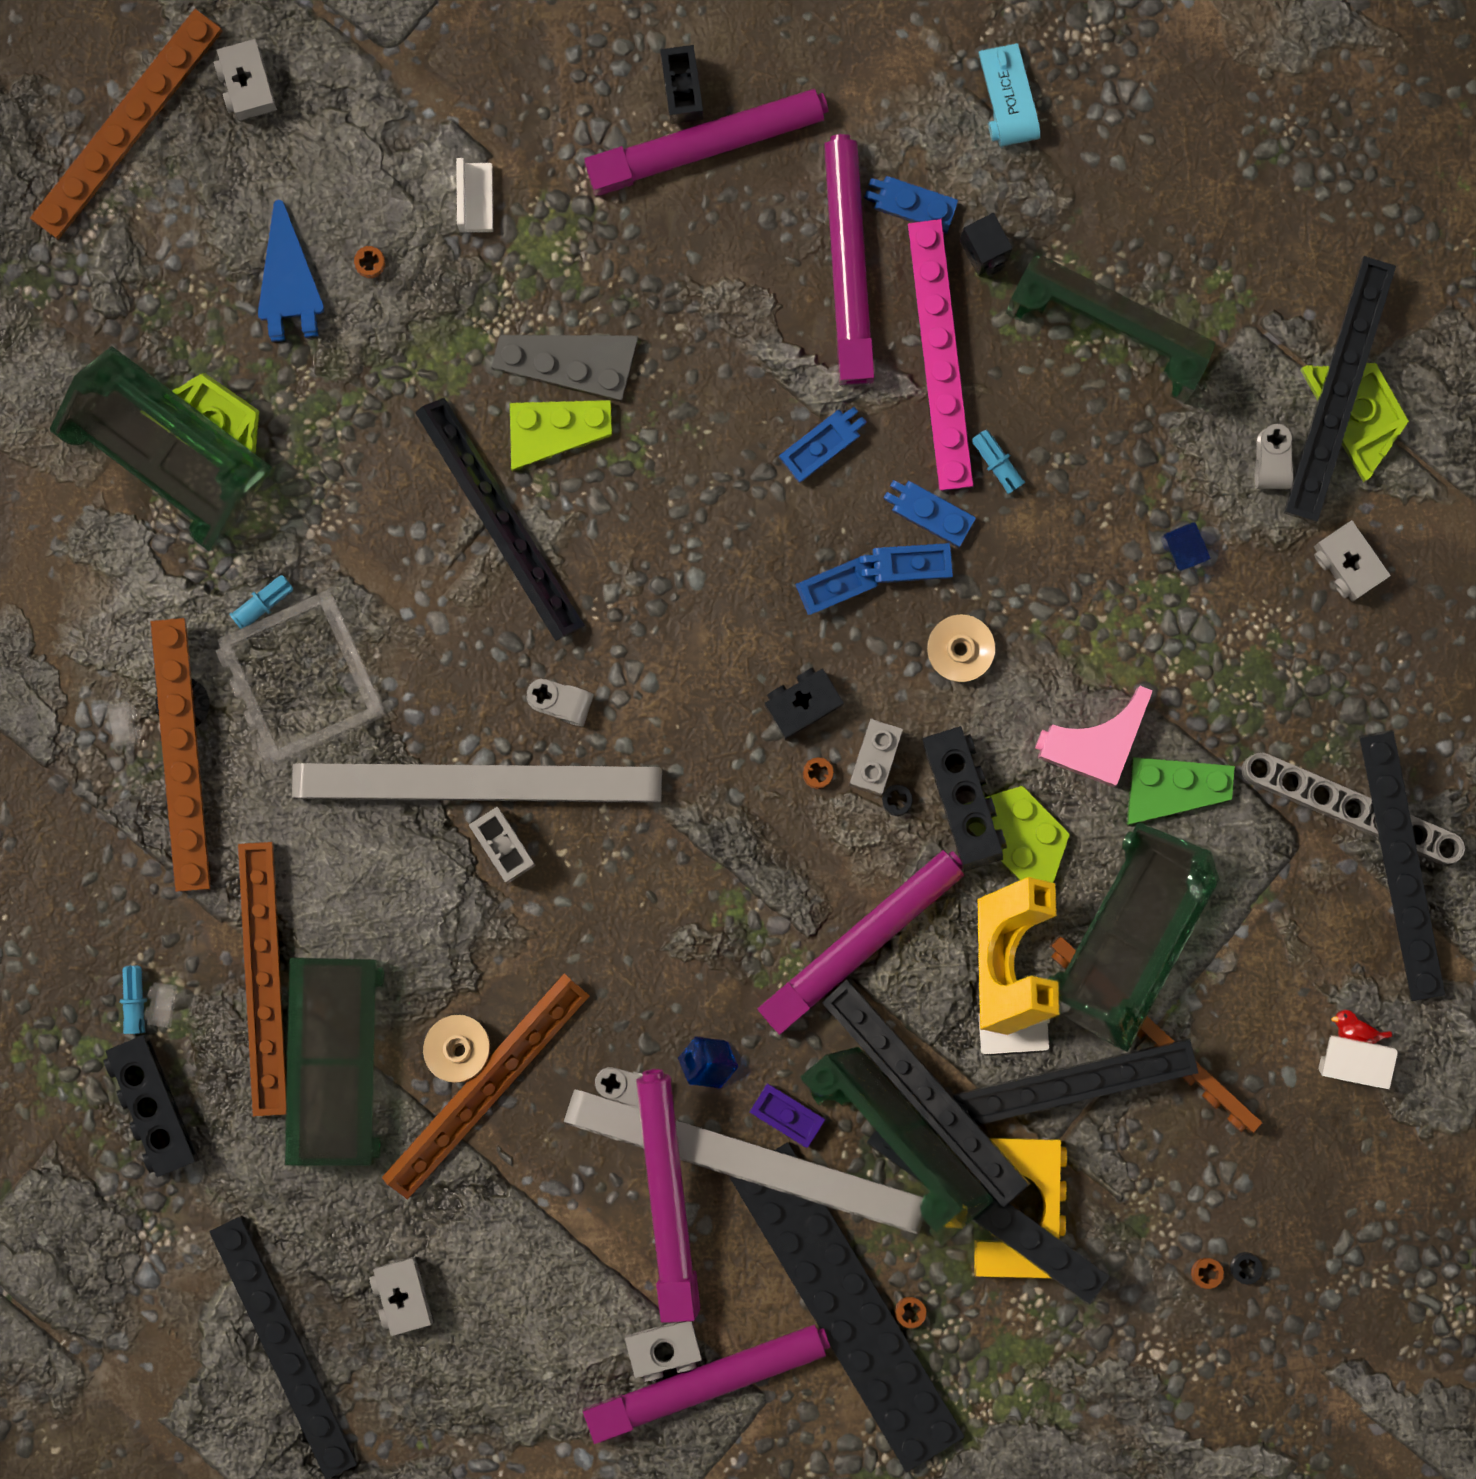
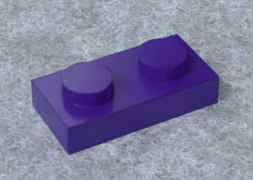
(787, 1115)

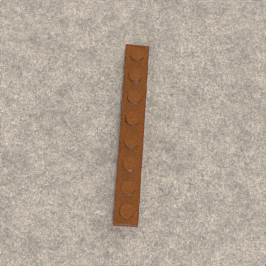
(126, 124)
(180, 754)
(263, 978)
(486, 1087)
(1214, 1092)

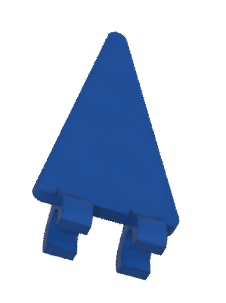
(287, 281)

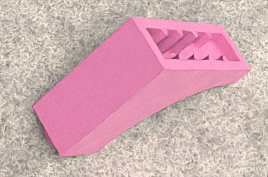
(1097, 750)

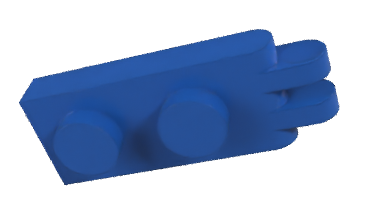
(911, 202)
(821, 444)
(930, 512)
(909, 563)
(835, 585)

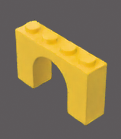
(1002, 921)
(1041, 1163)

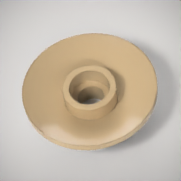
(973, 635)
(445, 1038)

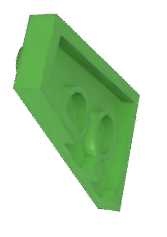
(1175, 786)

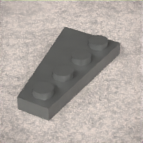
(576, 362)

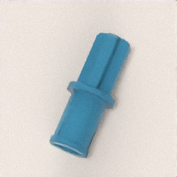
(998, 461)
(261, 602)
(133, 1000)

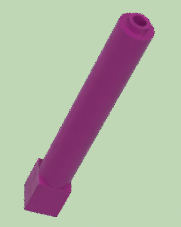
(621, 166)
(848, 261)
(862, 941)
(677, 1280)
(704, 1383)

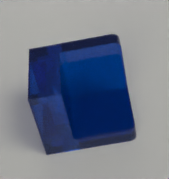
(1186, 546)
(708, 1062)

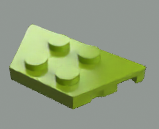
(222, 408)
(1373, 420)
(1031, 835)

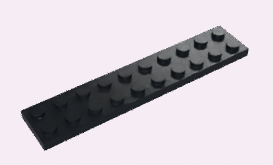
(854, 1321)

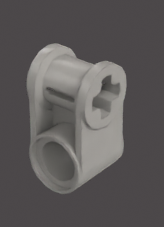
(1273, 464)
(567, 702)
(627, 1090)

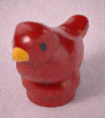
(1352, 1028)

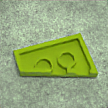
(551, 428)

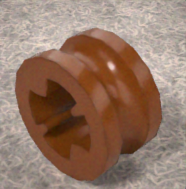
(361, 257)
(822, 763)
(1203, 1263)
(921, 1313)

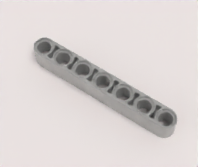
(1338, 798)

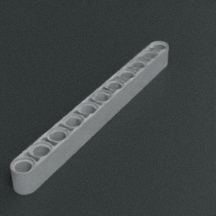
(476, 782)
(755, 1164)

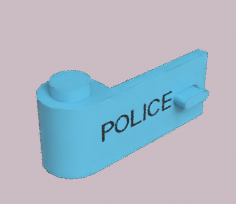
(1010, 96)

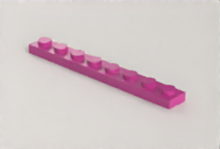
(940, 355)

